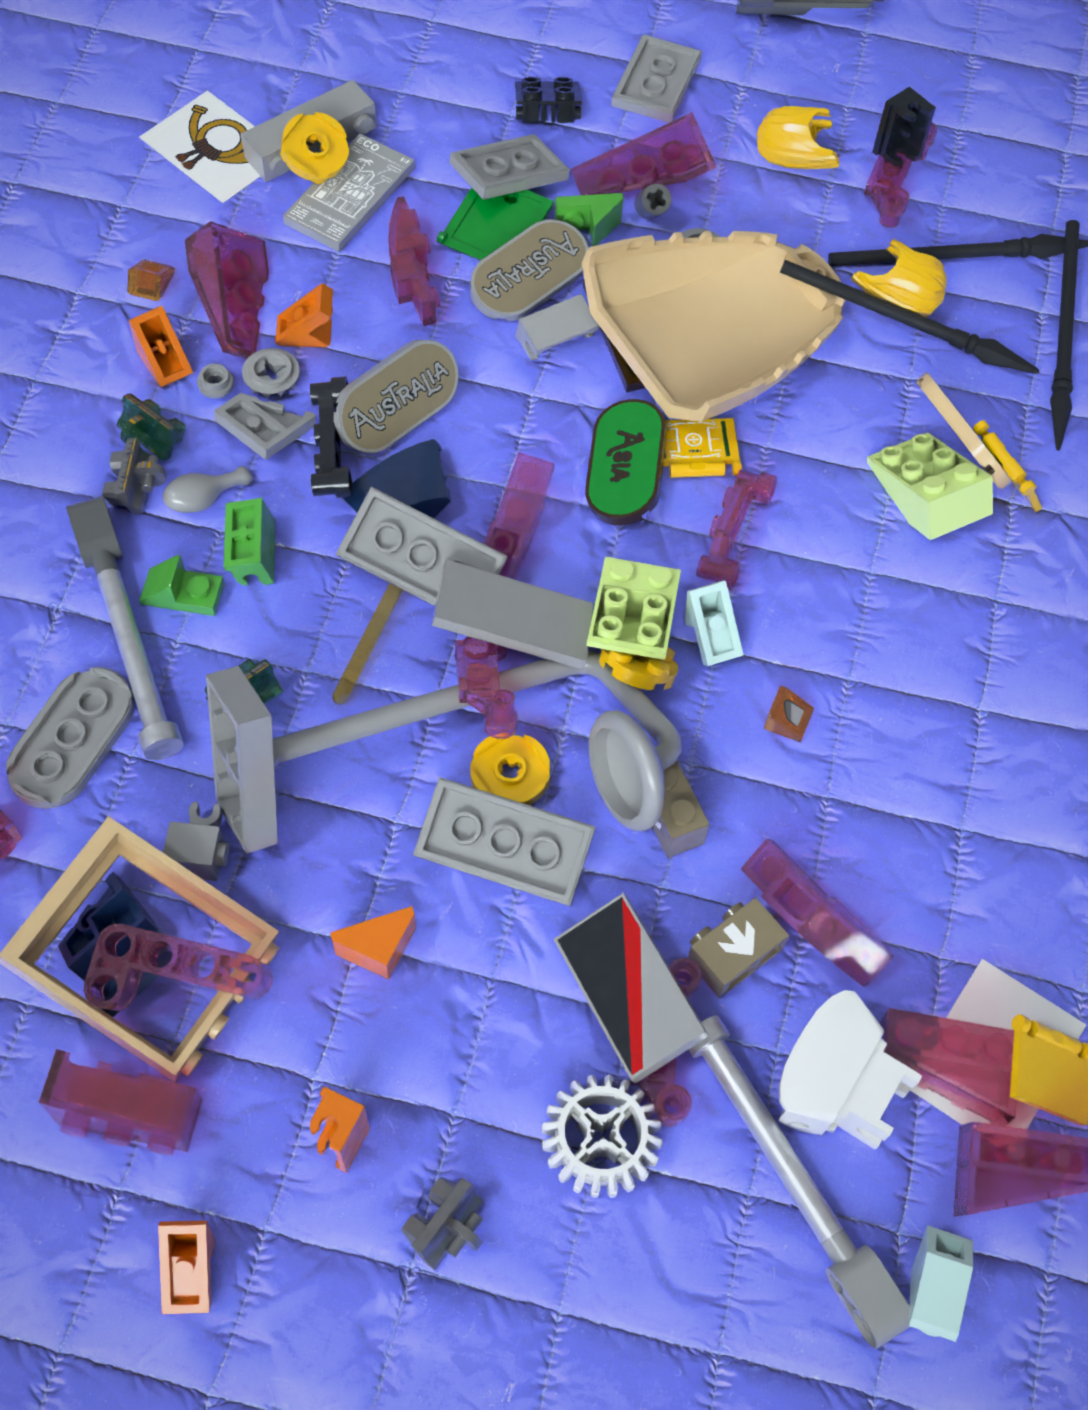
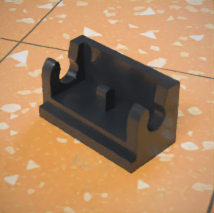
(904, 127)

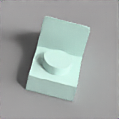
(714, 623)

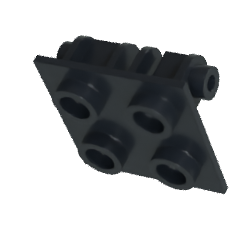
(561, 92)

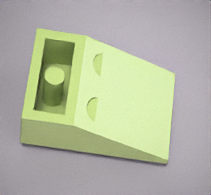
(933, 485)
(634, 608)

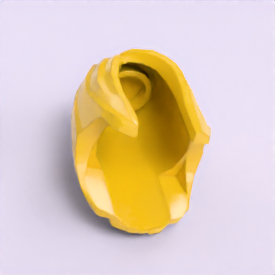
(790, 136)
(913, 283)

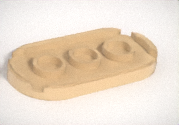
(963, 430)

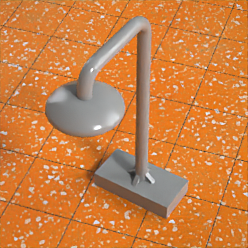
(245, 753)

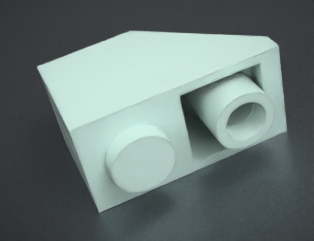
(940, 1283)

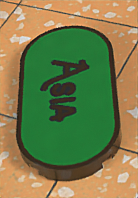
(626, 461)

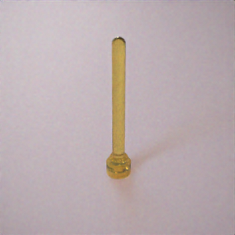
(366, 644)

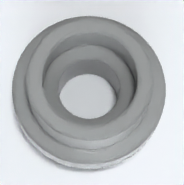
(215, 374)

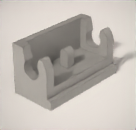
(555, 326)

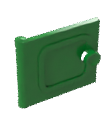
(488, 224)

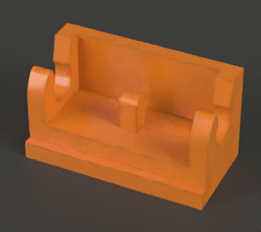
(344, 1128)

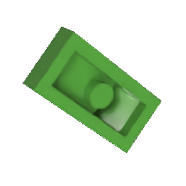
(594, 212)
(176, 589)

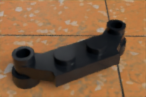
(329, 475)

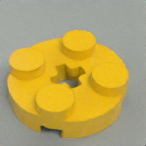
(311, 165)
(641, 670)
(518, 751)

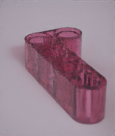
(182, 967)

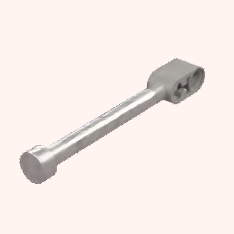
(856, 1273)

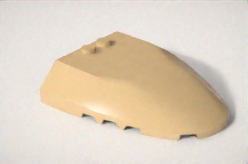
(709, 315)

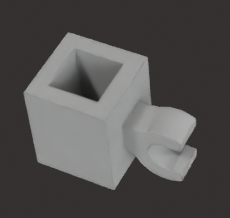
(198, 844)

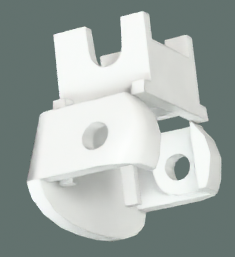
(842, 1073)

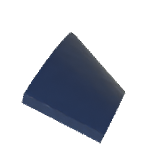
(410, 477)
(115, 907)

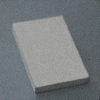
(656, 78)
(509, 166)

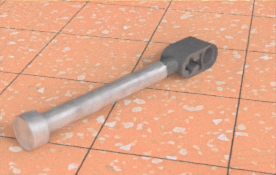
(101, 550)

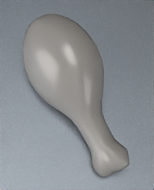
(199, 491)

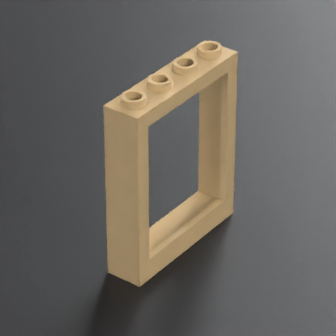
(72, 890)

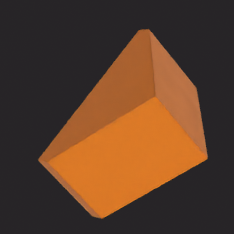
(159, 346)
(376, 942)

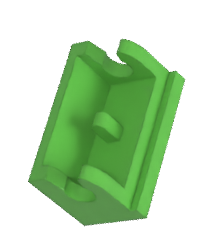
(249, 541)

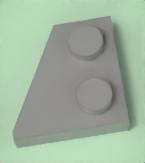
(262, 424)

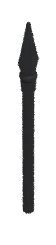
(1039, 246)
(986, 350)
(1062, 382)

